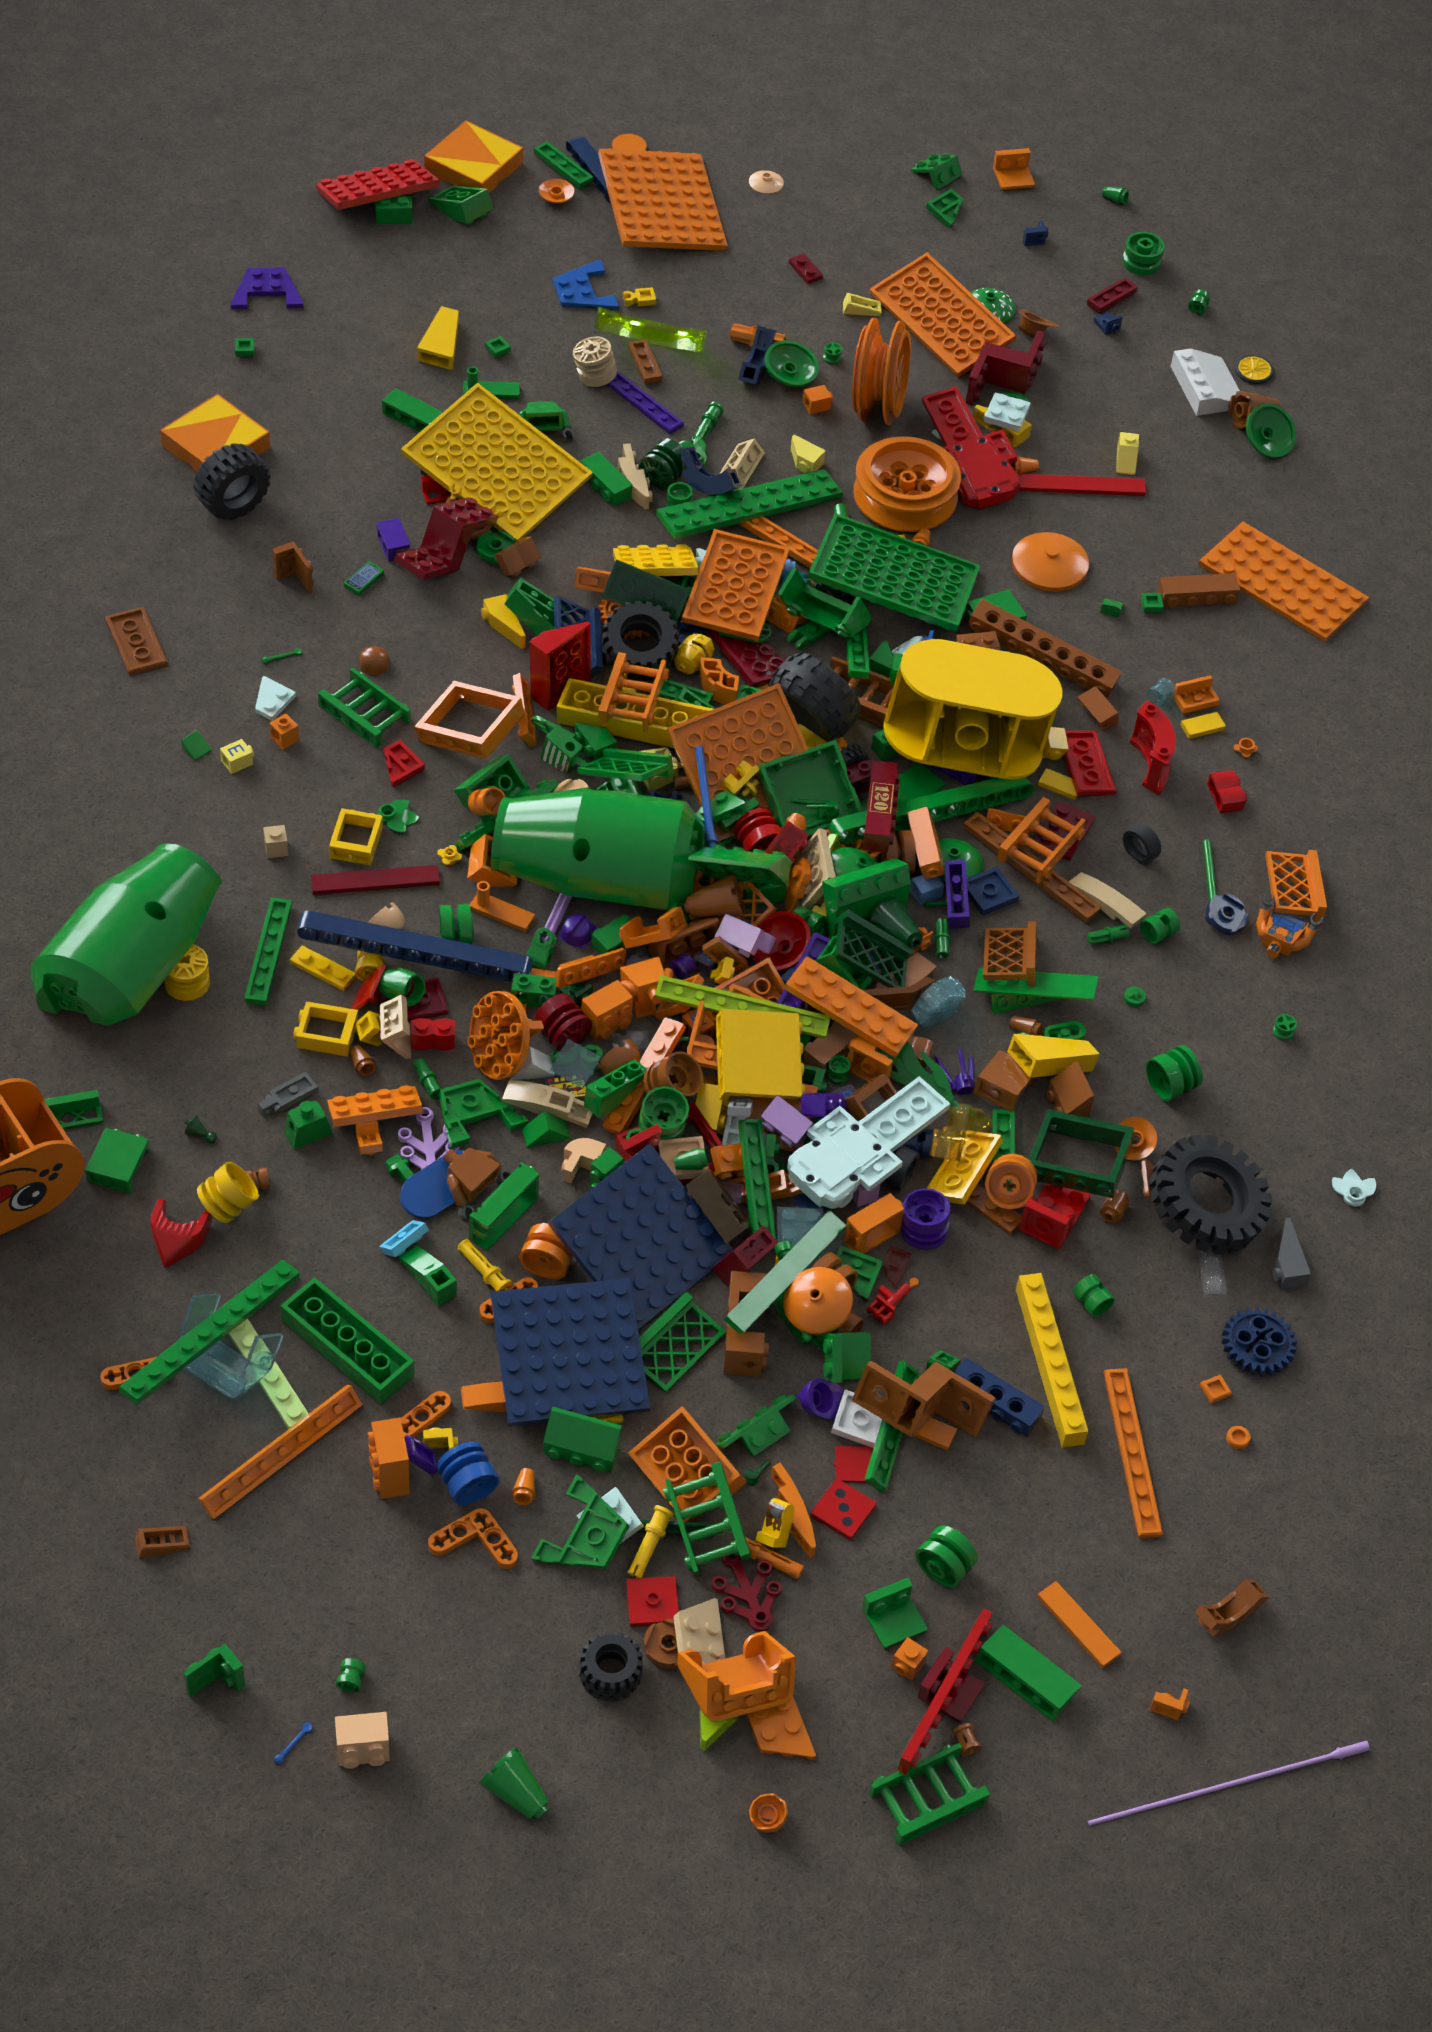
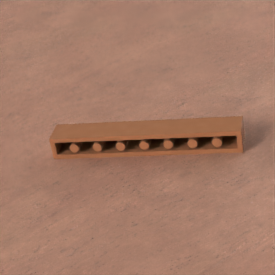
(839, 1037)

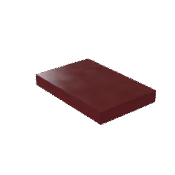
(431, 1005)

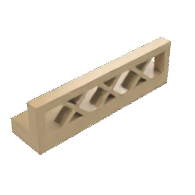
(744, 460)

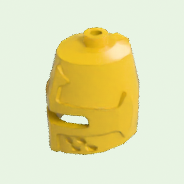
(689, 654)

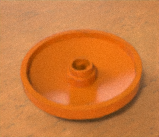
(1050, 562)

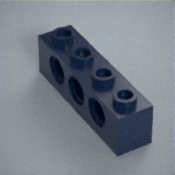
(1008, 1398)

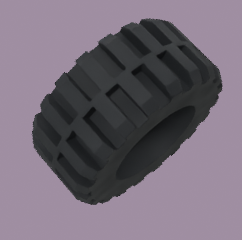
(232, 481)
(644, 618)

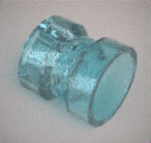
(1162, 690)

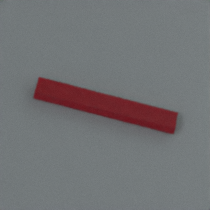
(375, 879)

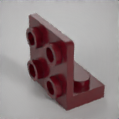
(962, 1699)

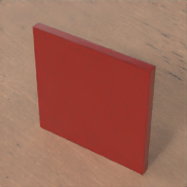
(368, 989)

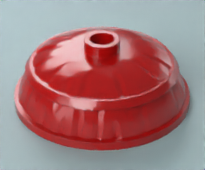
(790, 932)

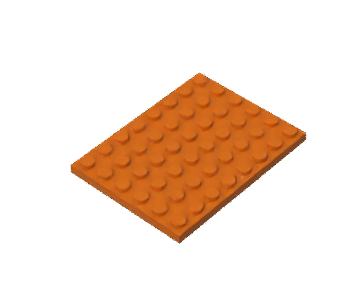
(662, 200)

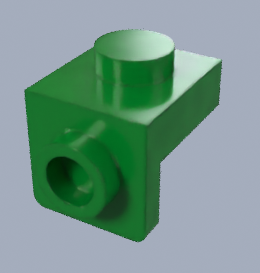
(815, 1075)

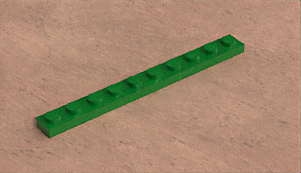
(208, 1332)

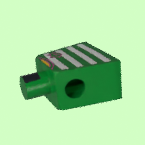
(562, 750)

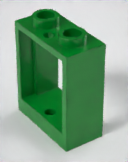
(828, 960)

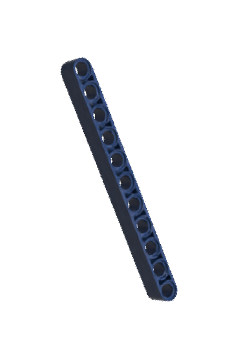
(412, 946)

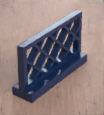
(591, 616)

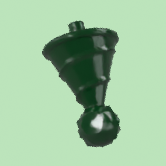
(196, 1128)

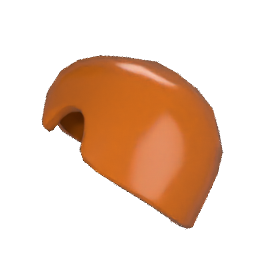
(768, 1807)

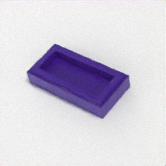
(421, 1455)

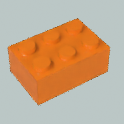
(389, 1458)

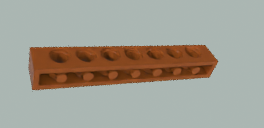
(1044, 648)

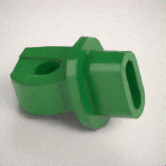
(399, 1166)

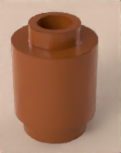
(1114, 1209)

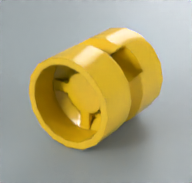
(367, 964)

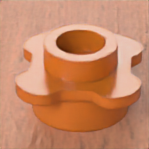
(1246, 747)

